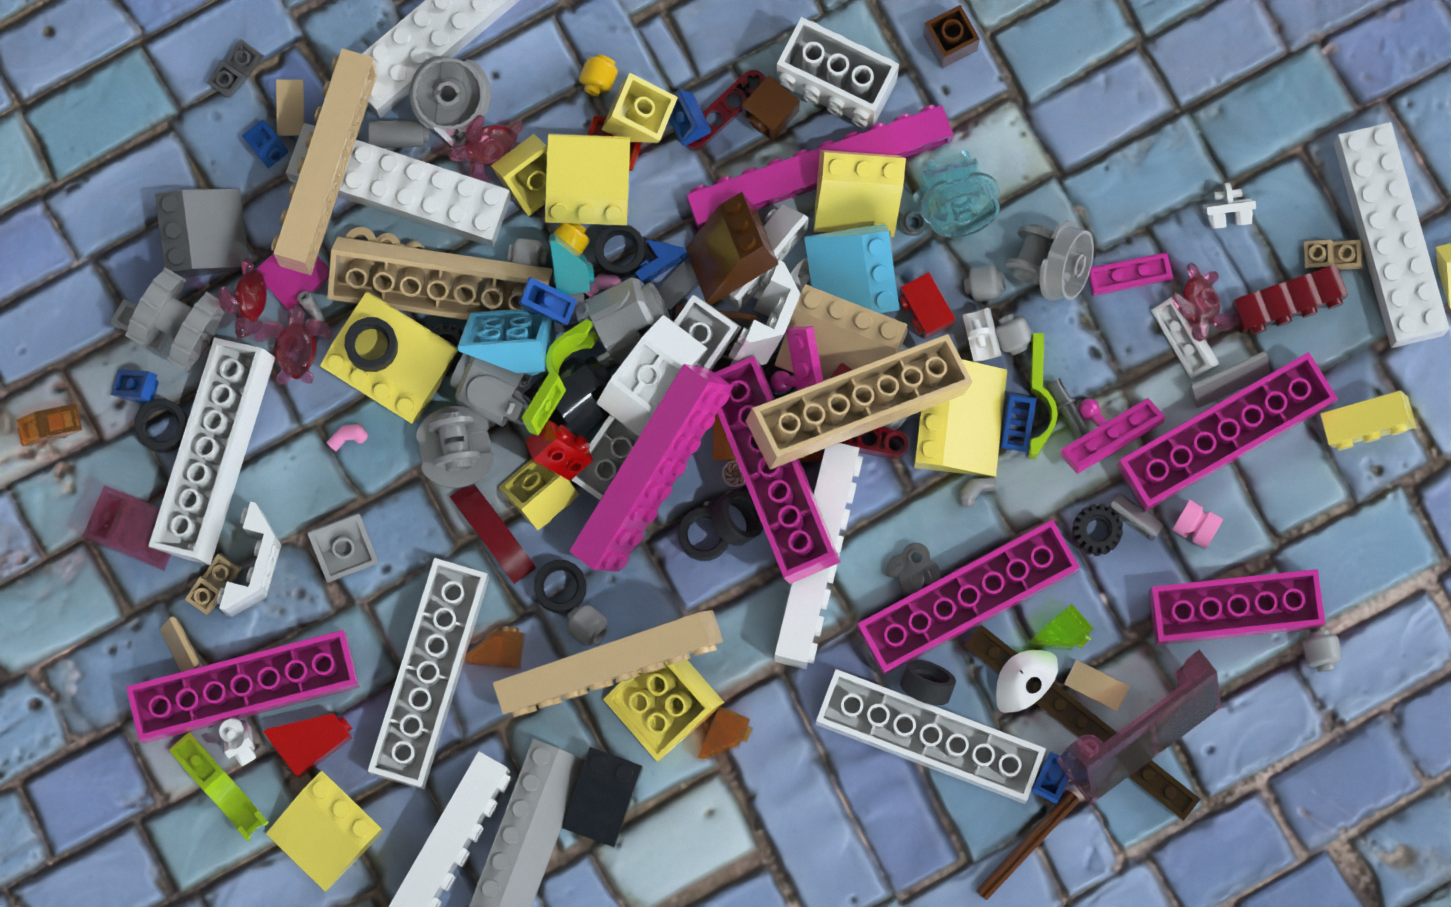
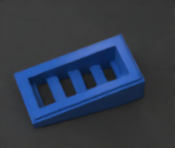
(1024, 399)

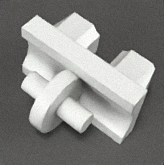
(1217, 211)
(981, 335)
(237, 740)

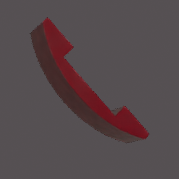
(493, 532)

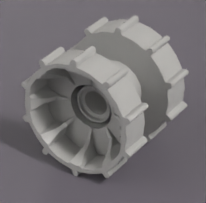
(162, 311)

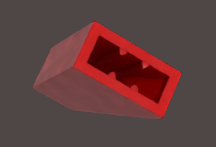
(309, 741)

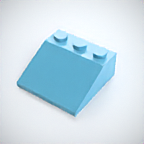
(854, 266)
(509, 339)

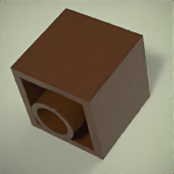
(951, 36)
(770, 108)

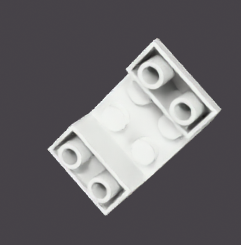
(777, 301)
(648, 373)
(237, 598)

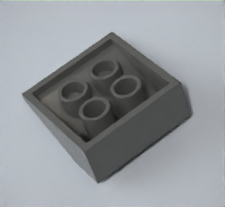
(202, 231)

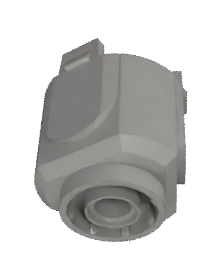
(622, 317)
(490, 390)

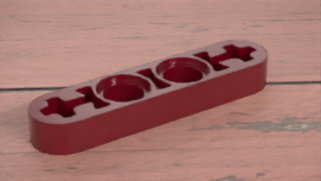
(727, 113)

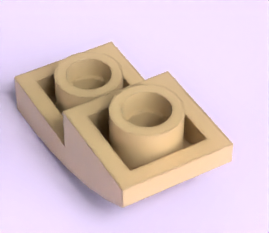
(289, 107)
(1328, 253)
(206, 589)
(1096, 685)

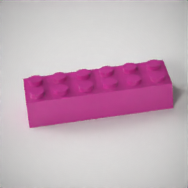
(1236, 607)

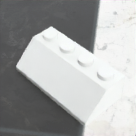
(784, 231)

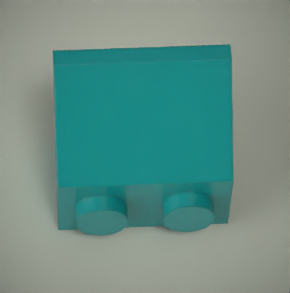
(570, 268)

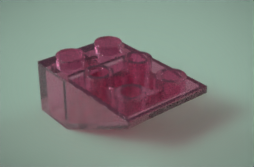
(125, 527)

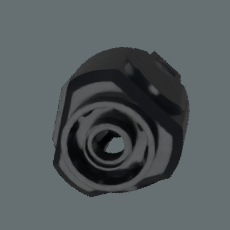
(583, 386)

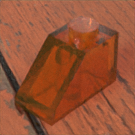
(499, 649)
(725, 734)

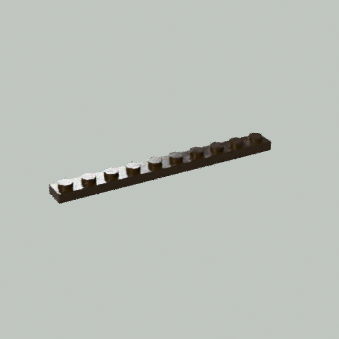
(1082, 722)

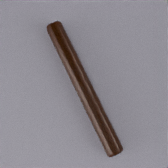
(1027, 845)

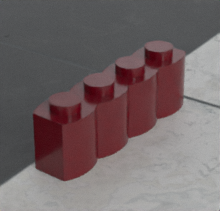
(1290, 299)

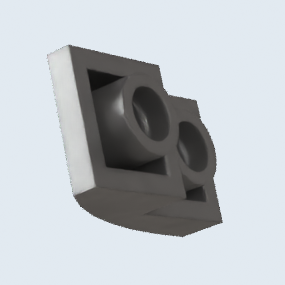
(236, 69)

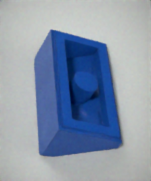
(688, 118)

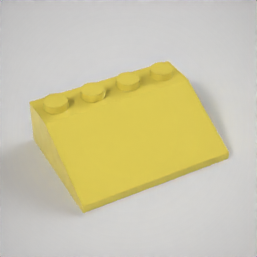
(414, 374)
(965, 430)

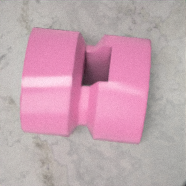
(1197, 524)

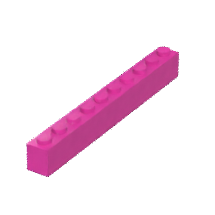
(799, 174)

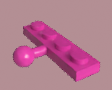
(804, 361)
(1109, 435)

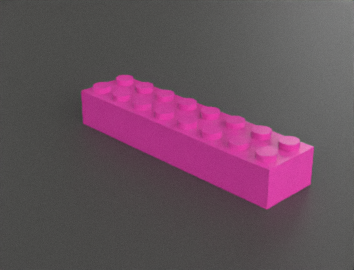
(1226, 431)
(651, 468)
(780, 493)
(967, 597)
(242, 686)

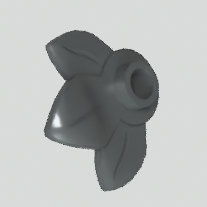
(909, 209)
(911, 573)

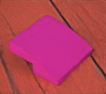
(288, 284)

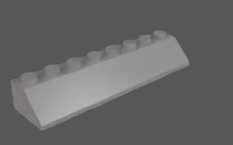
(529, 828)

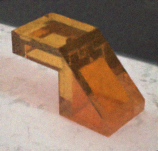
(49, 423)

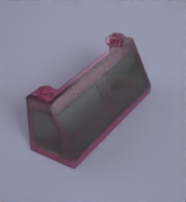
(1102, 766)

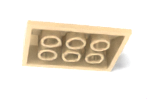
(843, 332)

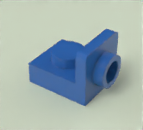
(265, 143)

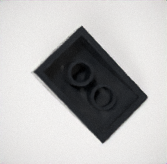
(602, 797)

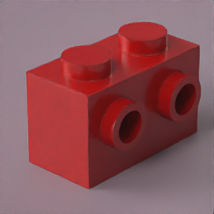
(926, 306)
(560, 450)

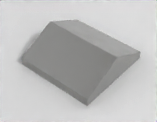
(343, 547)

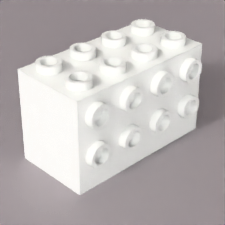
(836, 73)

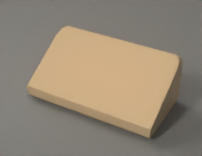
(179, 645)

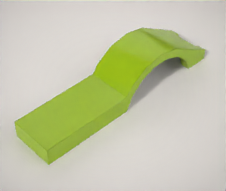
(552, 387)
(1037, 389)
(218, 785)

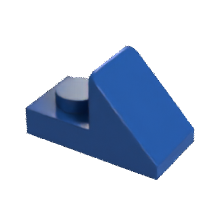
(665, 257)
(547, 301)
(135, 385)
(1051, 779)

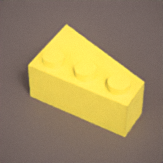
(1368, 420)

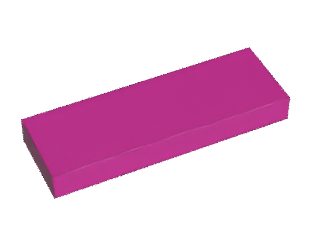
(1130, 274)

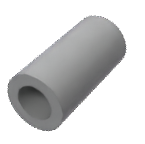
(398, 134)

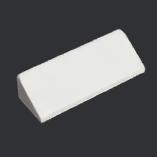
(1194, 355)

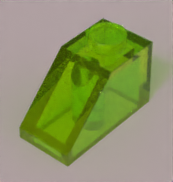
(1064, 631)

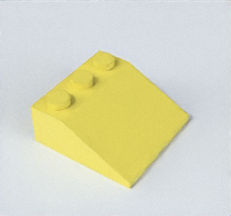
(587, 179)
(857, 190)
(664, 705)
(324, 831)

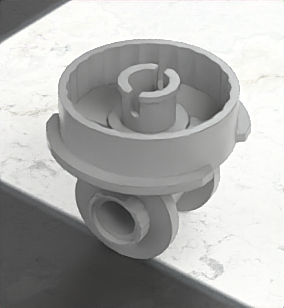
(449, 93)
(1067, 264)
(454, 447)

